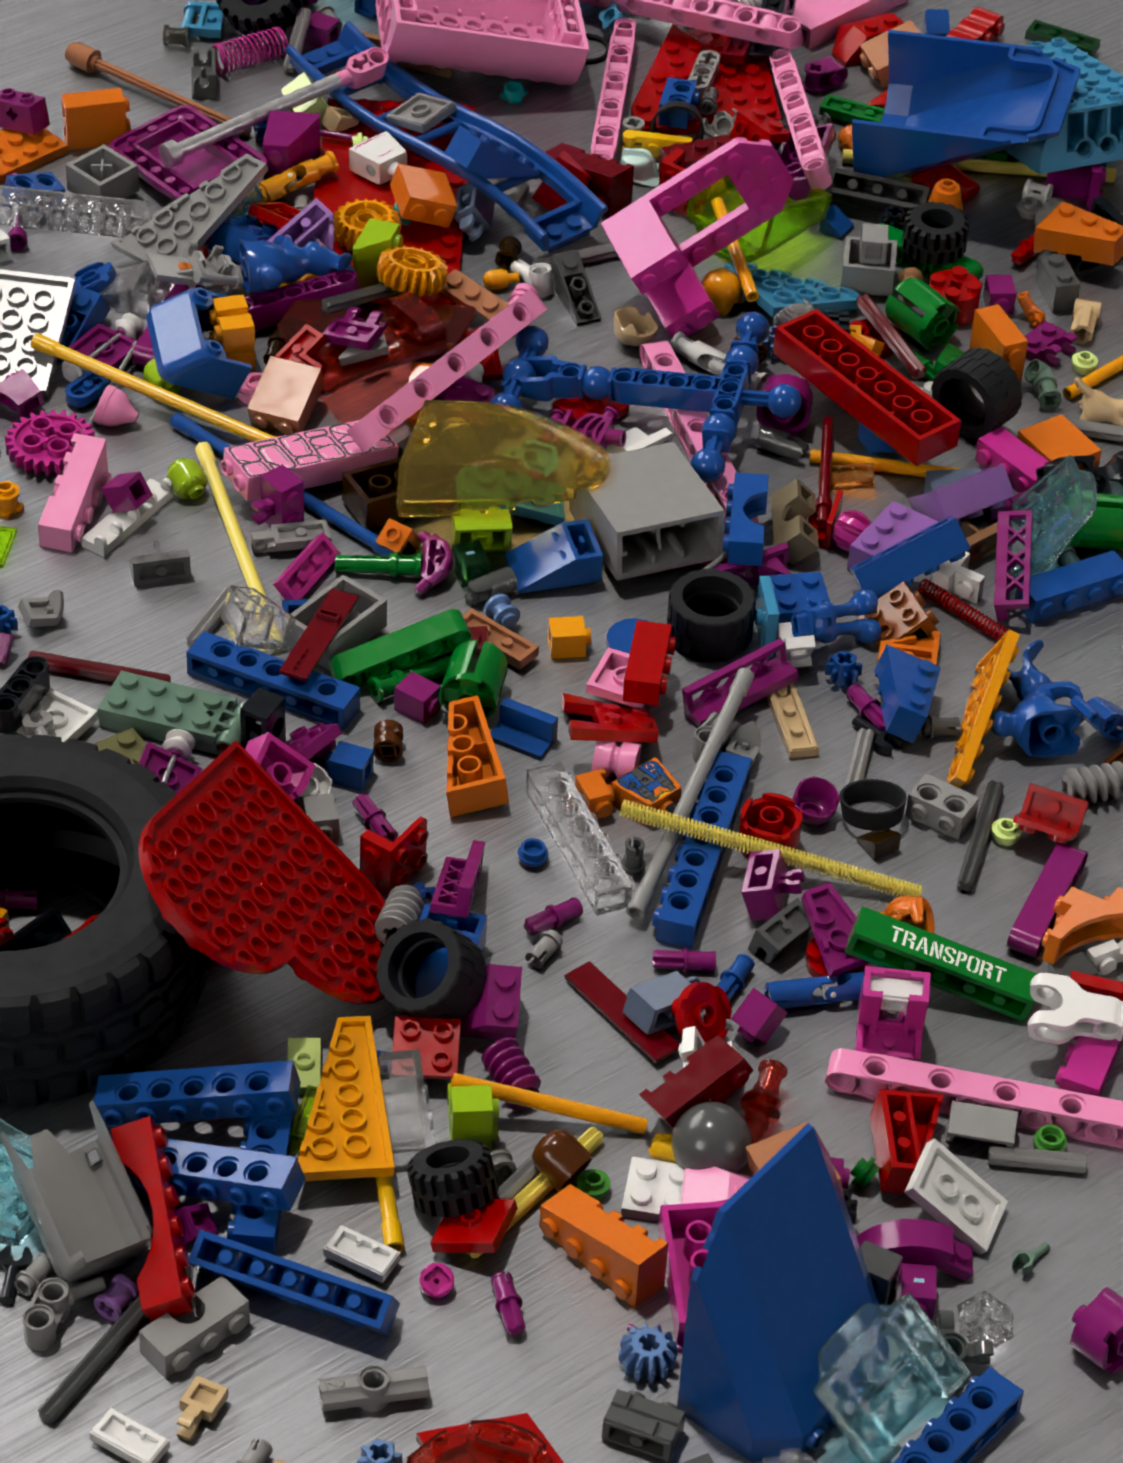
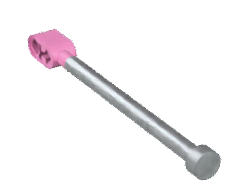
(359, 72)

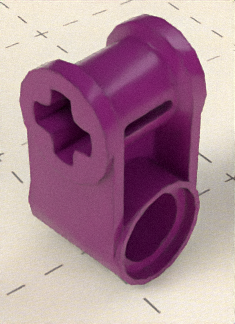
(823, 75)

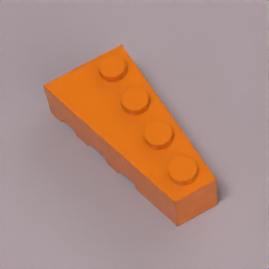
(473, 764)
(605, 1244)

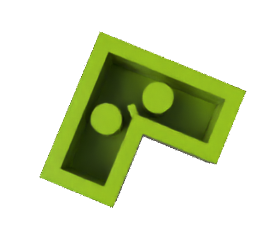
(472, 1113)

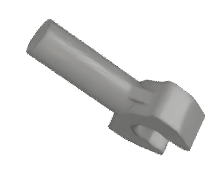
(39, 728)

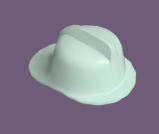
(644, 164)

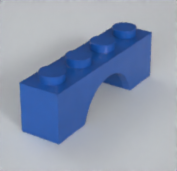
(742, 536)

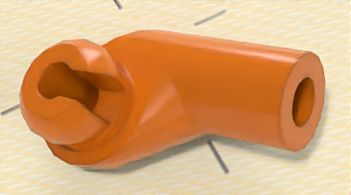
(1032, 312)

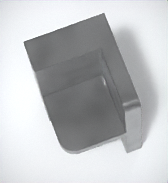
(160, 566)

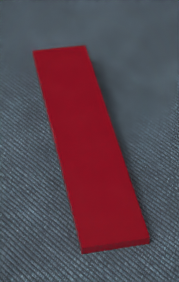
(318, 634)
(611, 1002)

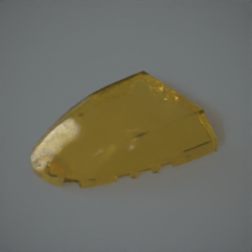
(492, 457)

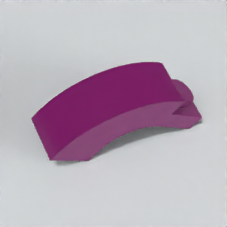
(924, 1244)

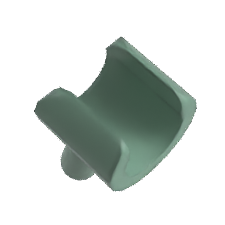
(1029, 1258)

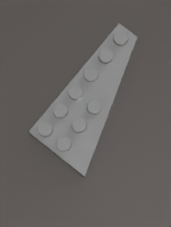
(193, 215)

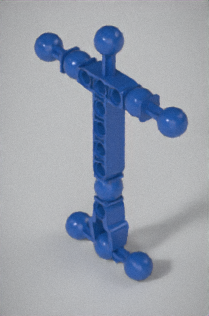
(722, 395)

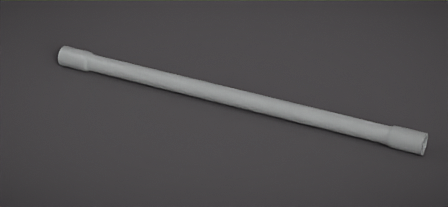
(644, 893)

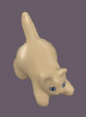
(1099, 406)

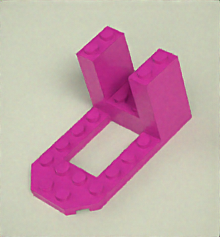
(665, 267)

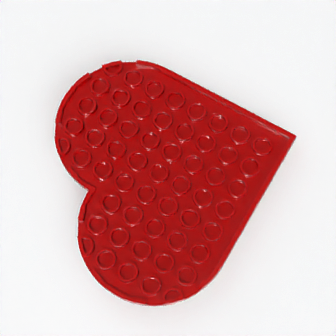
(261, 882)

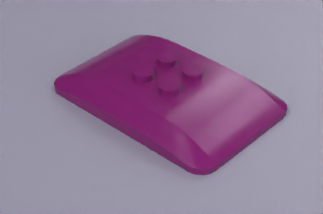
(179, 124)

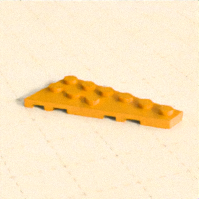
(348, 1117)

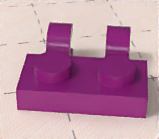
(354, 332)
(1048, 341)

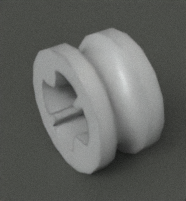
(503, 1164)

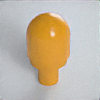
(499, 279)

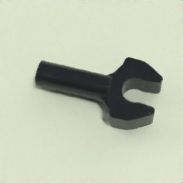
(882, 738)
(12, 1268)

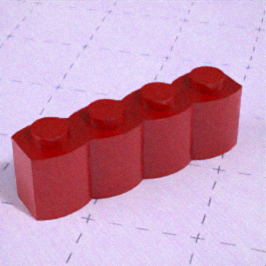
(979, 25)

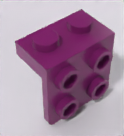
(1078, 183)

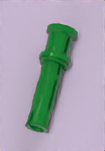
(392, 565)
(385, 686)

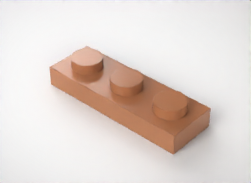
(468, 292)
(515, 648)

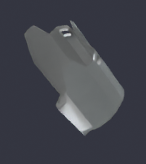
(80, 1209)

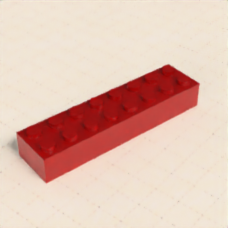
(867, 387)

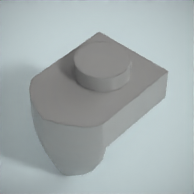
(44, 610)
(746, 741)

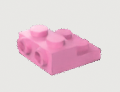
(609, 677)

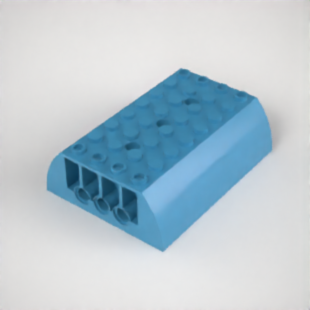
(1091, 116)

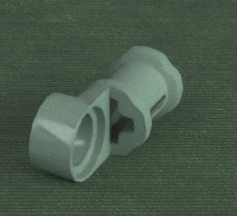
(1041, 376)

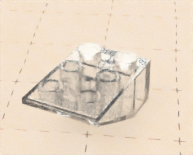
(135, 290)

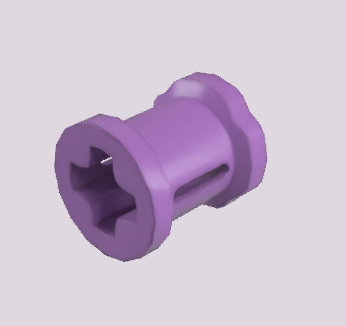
(116, 1297)

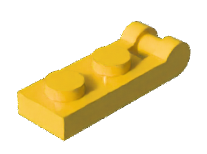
(651, 141)

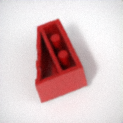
(900, 1129)

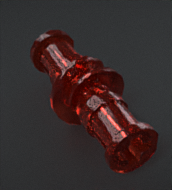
(763, 1101)

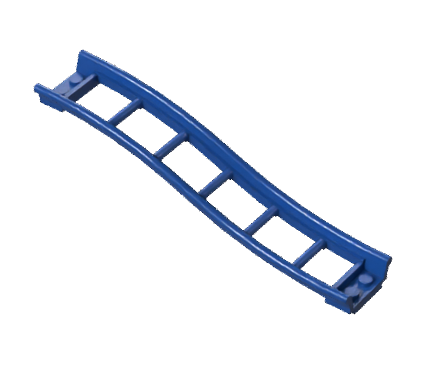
(547, 231)

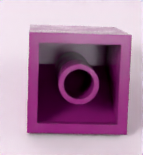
(290, 140)

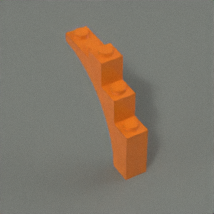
(1081, 921)

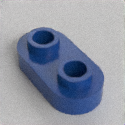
(85, 389)

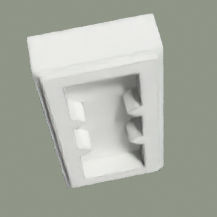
(361, 1254)
(129, 1438)

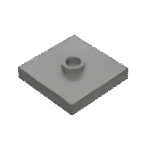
(421, 112)

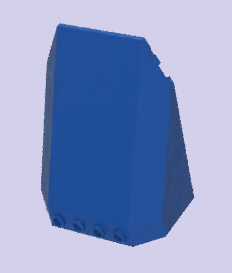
(960, 103)
(767, 1300)

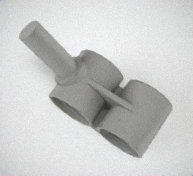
(52, 1306)

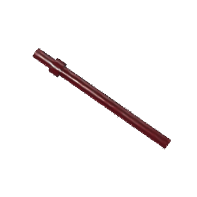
(823, 502)

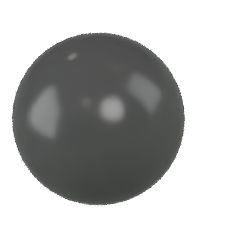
(711, 1137)

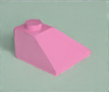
(710, 1185)

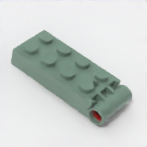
(160, 706)

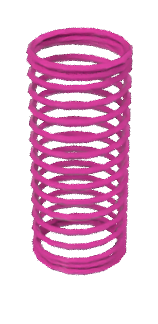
(223, 53)

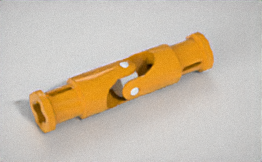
(286, 182)

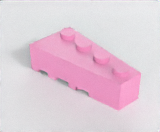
(75, 494)

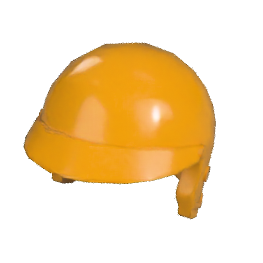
(723, 289)

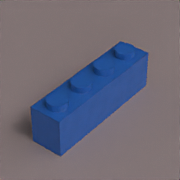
(912, 557)
(1074, 586)

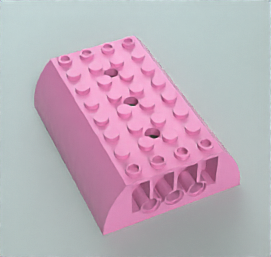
(488, 36)

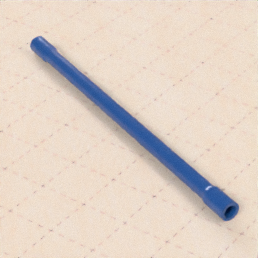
(193, 430)

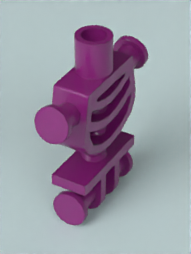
(594, 426)

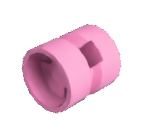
(615, 758)

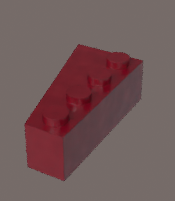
(609, 179)

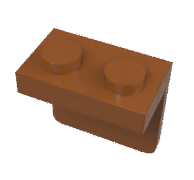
(902, 614)

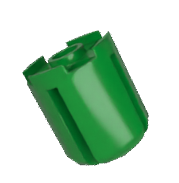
(922, 328)
(1104, 527)
(470, 677)

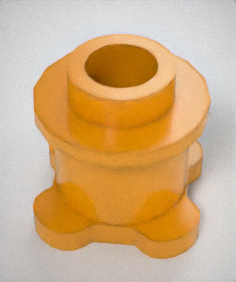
(9, 499)

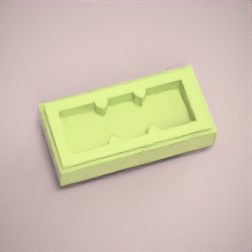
(307, 1060)

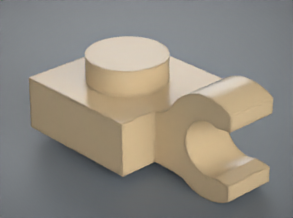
(200, 1401)

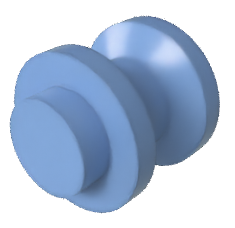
(501, 610)

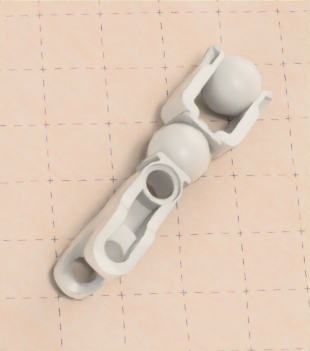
(1072, 1011)

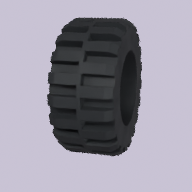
(255, 18)

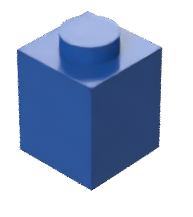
(350, 765)

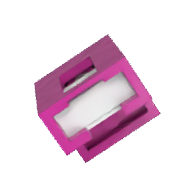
(892, 1012)

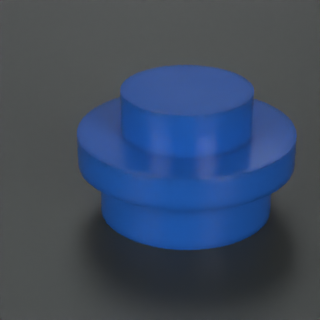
(532, 852)

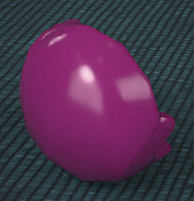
(816, 799)

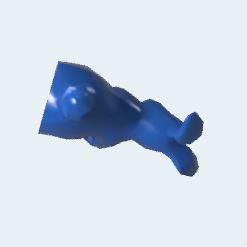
(270, 264)
(1037, 721)

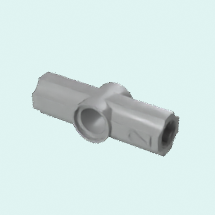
(373, 1388)

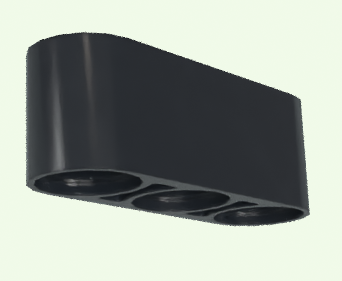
(23, 692)

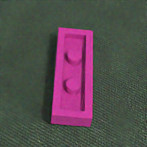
(306, 568)

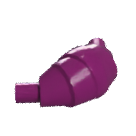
(436, 561)

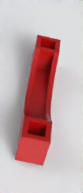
(163, 1278)

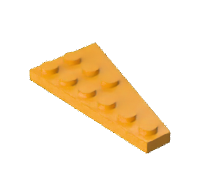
(981, 702)

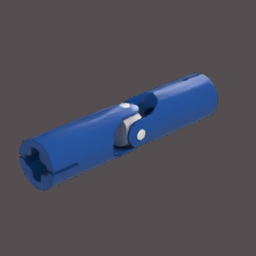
(799, 992)

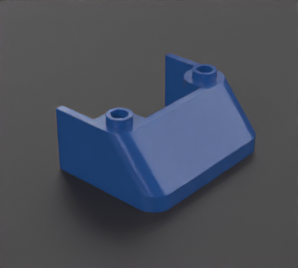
(182, 352)

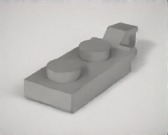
(288, 536)

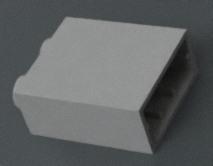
(652, 513)

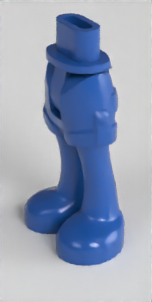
(822, 620)

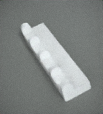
(120, 525)

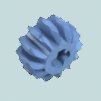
(648, 1353)

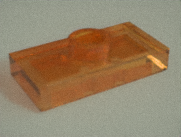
(851, 476)

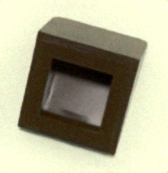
(880, 842)

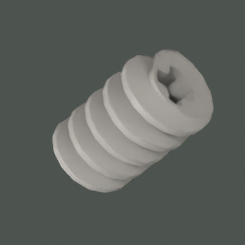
(1094, 781)
(400, 908)

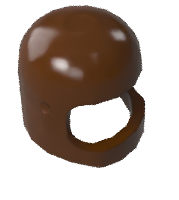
(561, 1158)

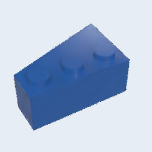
(906, 691)

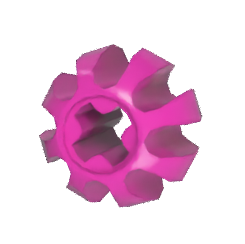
(848, 528)

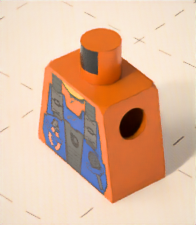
(648, 786)

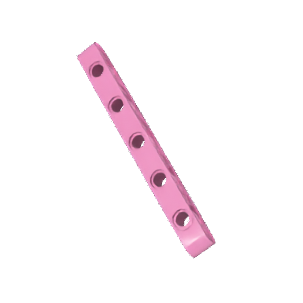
(718, 17)
(614, 90)
(800, 120)
(446, 370)
(686, 422)
(1076, 1113)

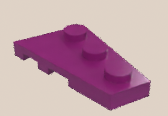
(831, 926)

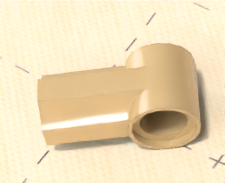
(1084, 319)

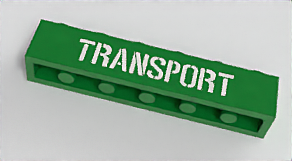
(951, 964)

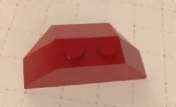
(850, 35)

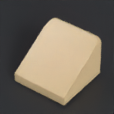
(338, 119)

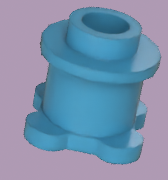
(610, 15)

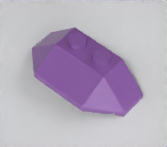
(310, 224)

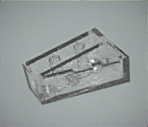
(256, 620)
(406, 1105)

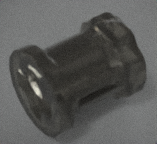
(176, 36)

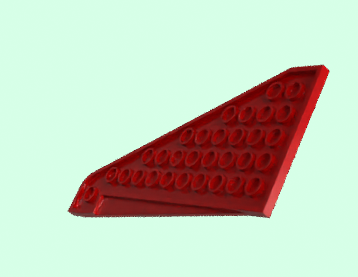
(738, 85)

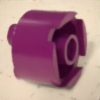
(797, 421)
(1100, 1331)

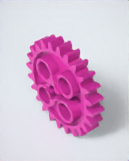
(44, 440)

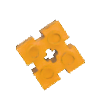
(233, 328)

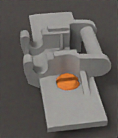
(196, 269)

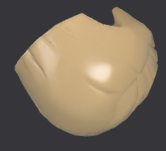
(632, 327)

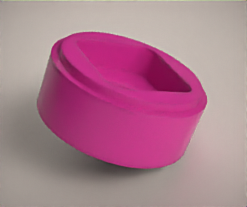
(436, 1281)

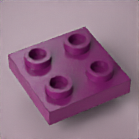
(315, 741)

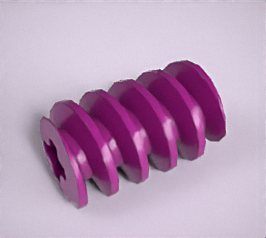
(510, 1067)

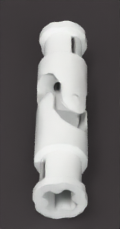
(699, 355)

